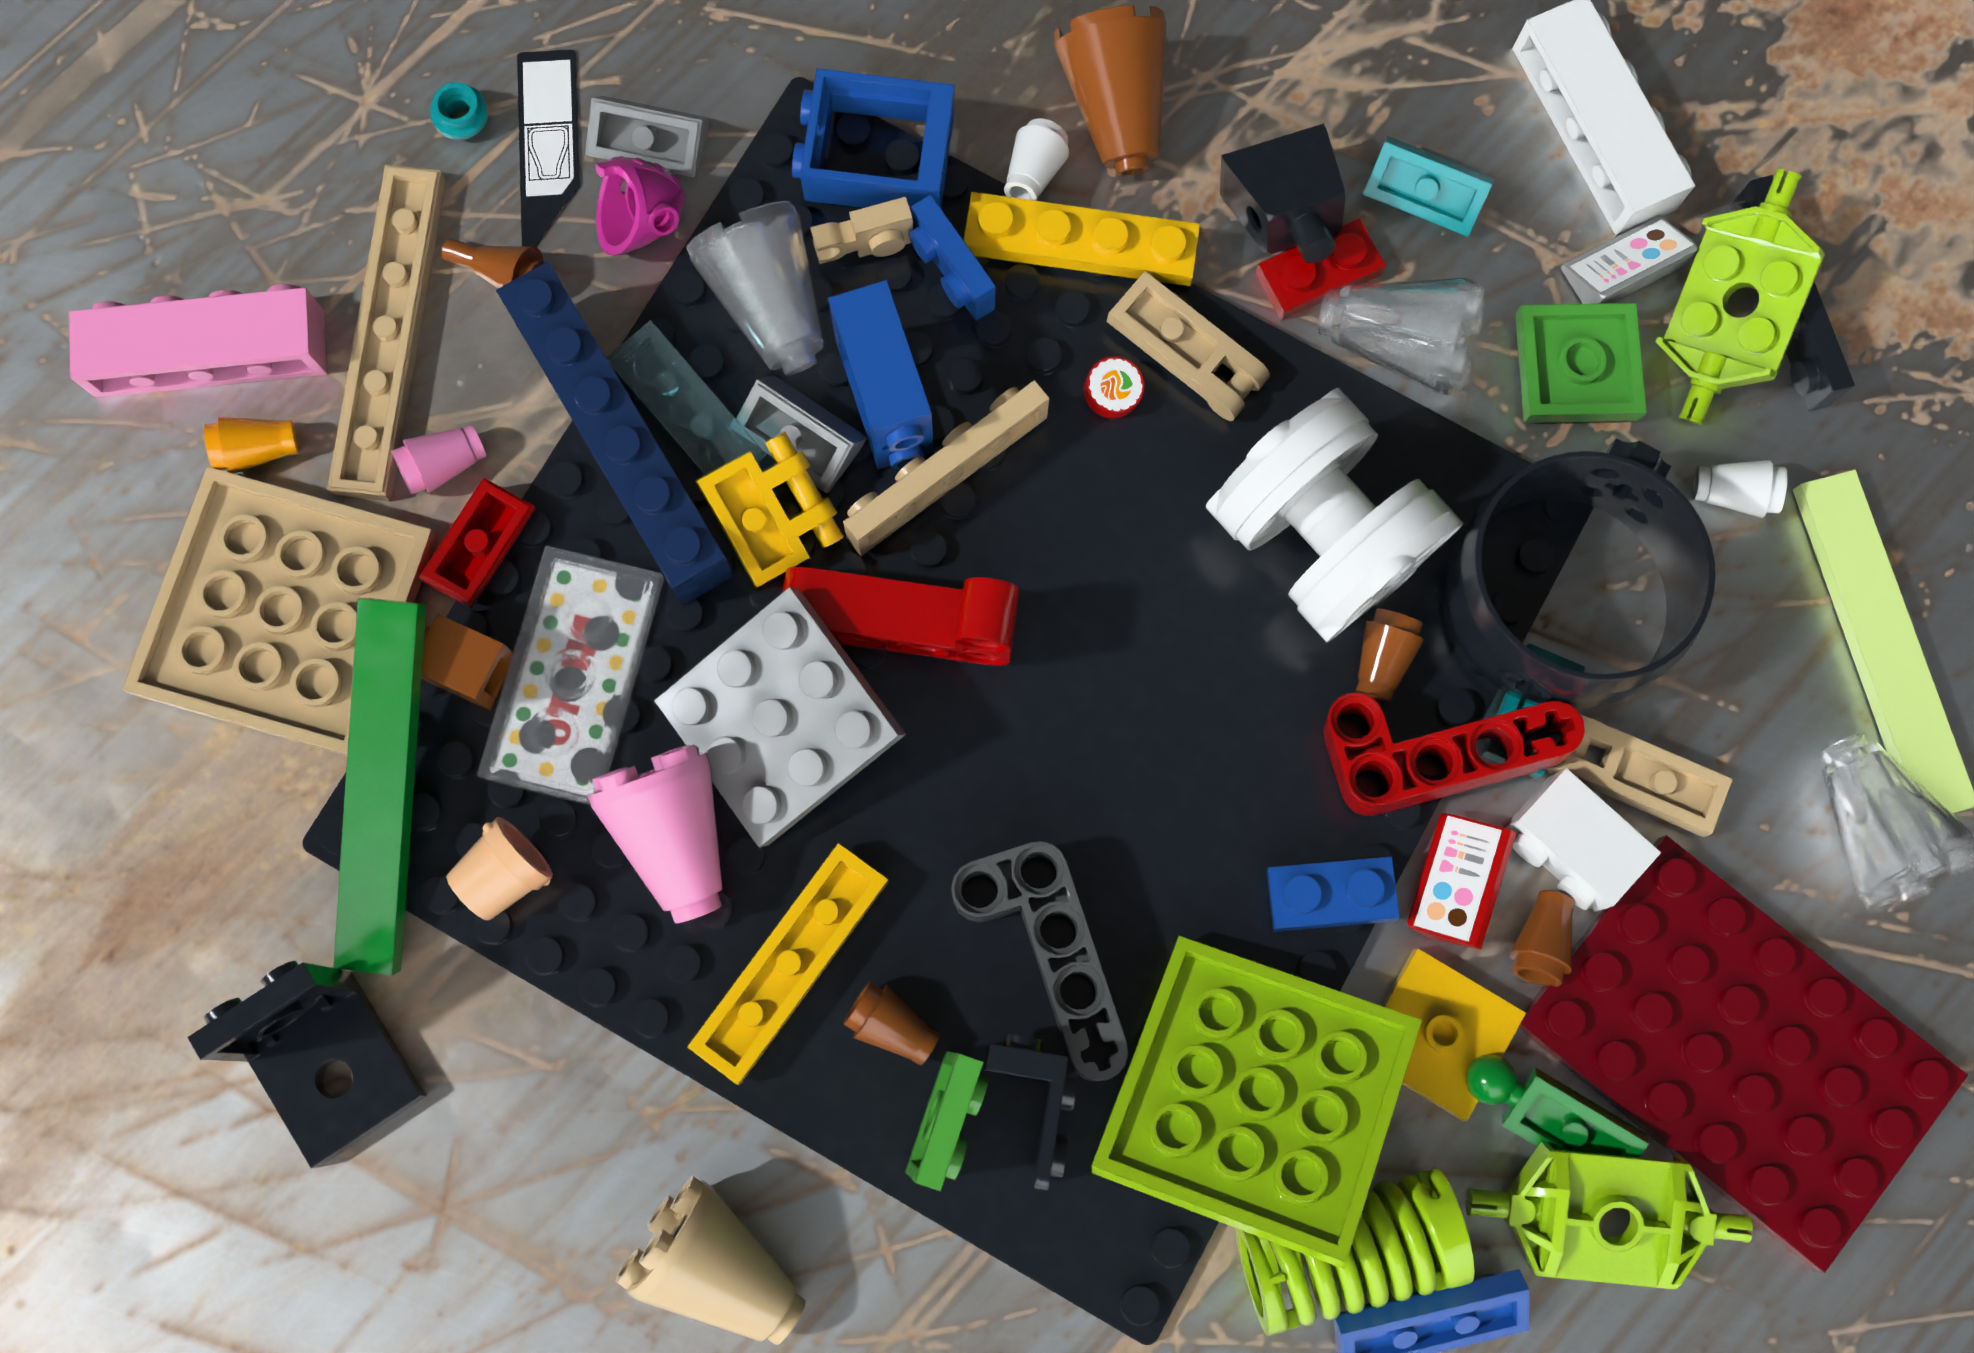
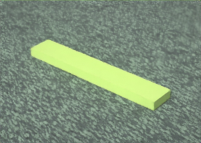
(1882, 636)

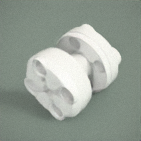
(1303, 482)

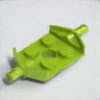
(1742, 250)
(1564, 1195)

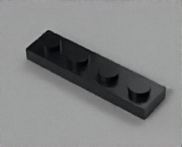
(1814, 352)

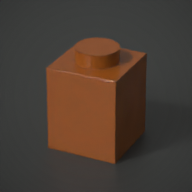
(464, 661)

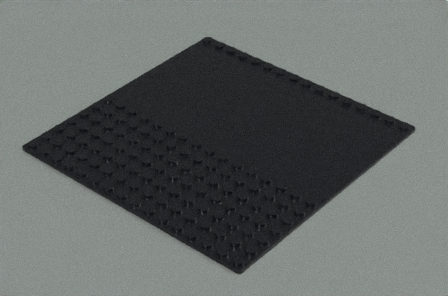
(1144, 726)

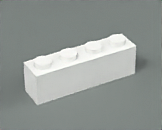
(1603, 115)

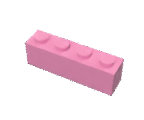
(197, 341)

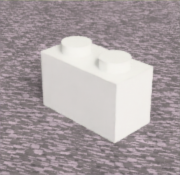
(1580, 842)

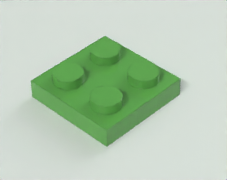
(1580, 363)
(938, 1147)

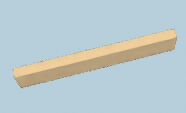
(387, 333)

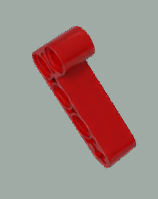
(914, 617)
(1452, 746)

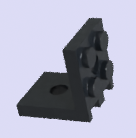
(290, 1038)

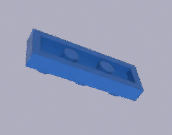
(1439, 1321)

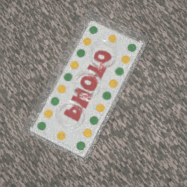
(570, 675)

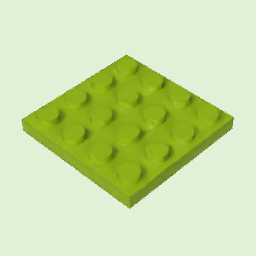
(1258, 1100)

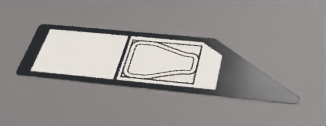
(546, 138)

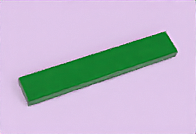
(379, 785)

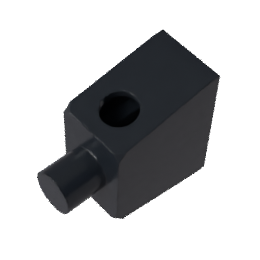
(1287, 192)

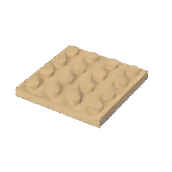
(266, 607)

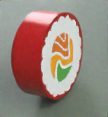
(1113, 387)

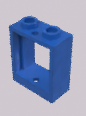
(881, 98)
(882, 375)

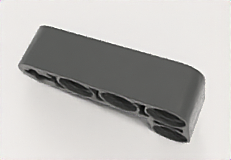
(1054, 964)

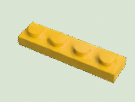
(1081, 238)
(788, 964)

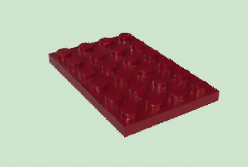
(1743, 1054)

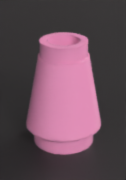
(437, 457)

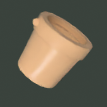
(498, 870)

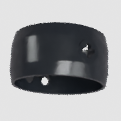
(1670, 530)

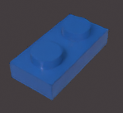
(963, 276)
(1332, 894)

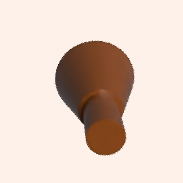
(493, 263)

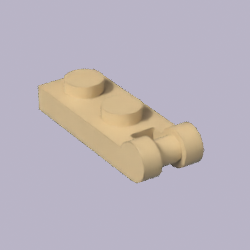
(1187, 345)
(1649, 778)

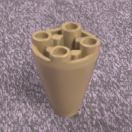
(711, 1269)

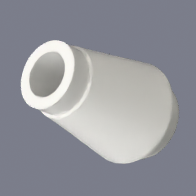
(1036, 158)
(1742, 486)

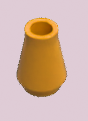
(246, 443)

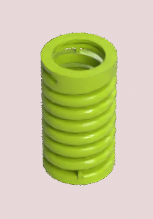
(1378, 1265)

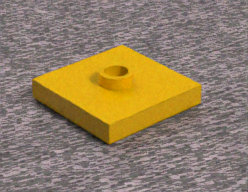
(1455, 1029)

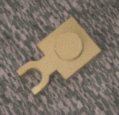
(871, 230)

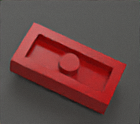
(1298, 285)

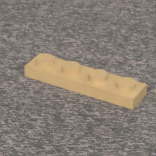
(963, 453)

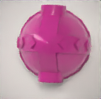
(643, 211)

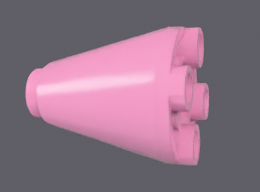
(666, 828)

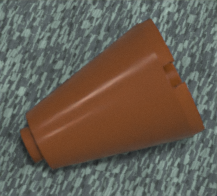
(1118, 82)

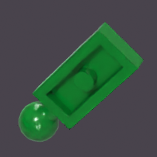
(1551, 1111)

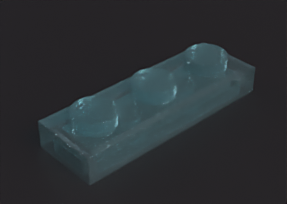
(681, 400)

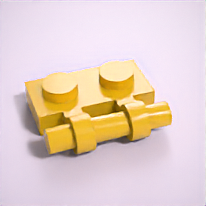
(755, 519)

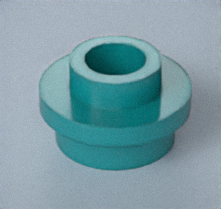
(455, 97)

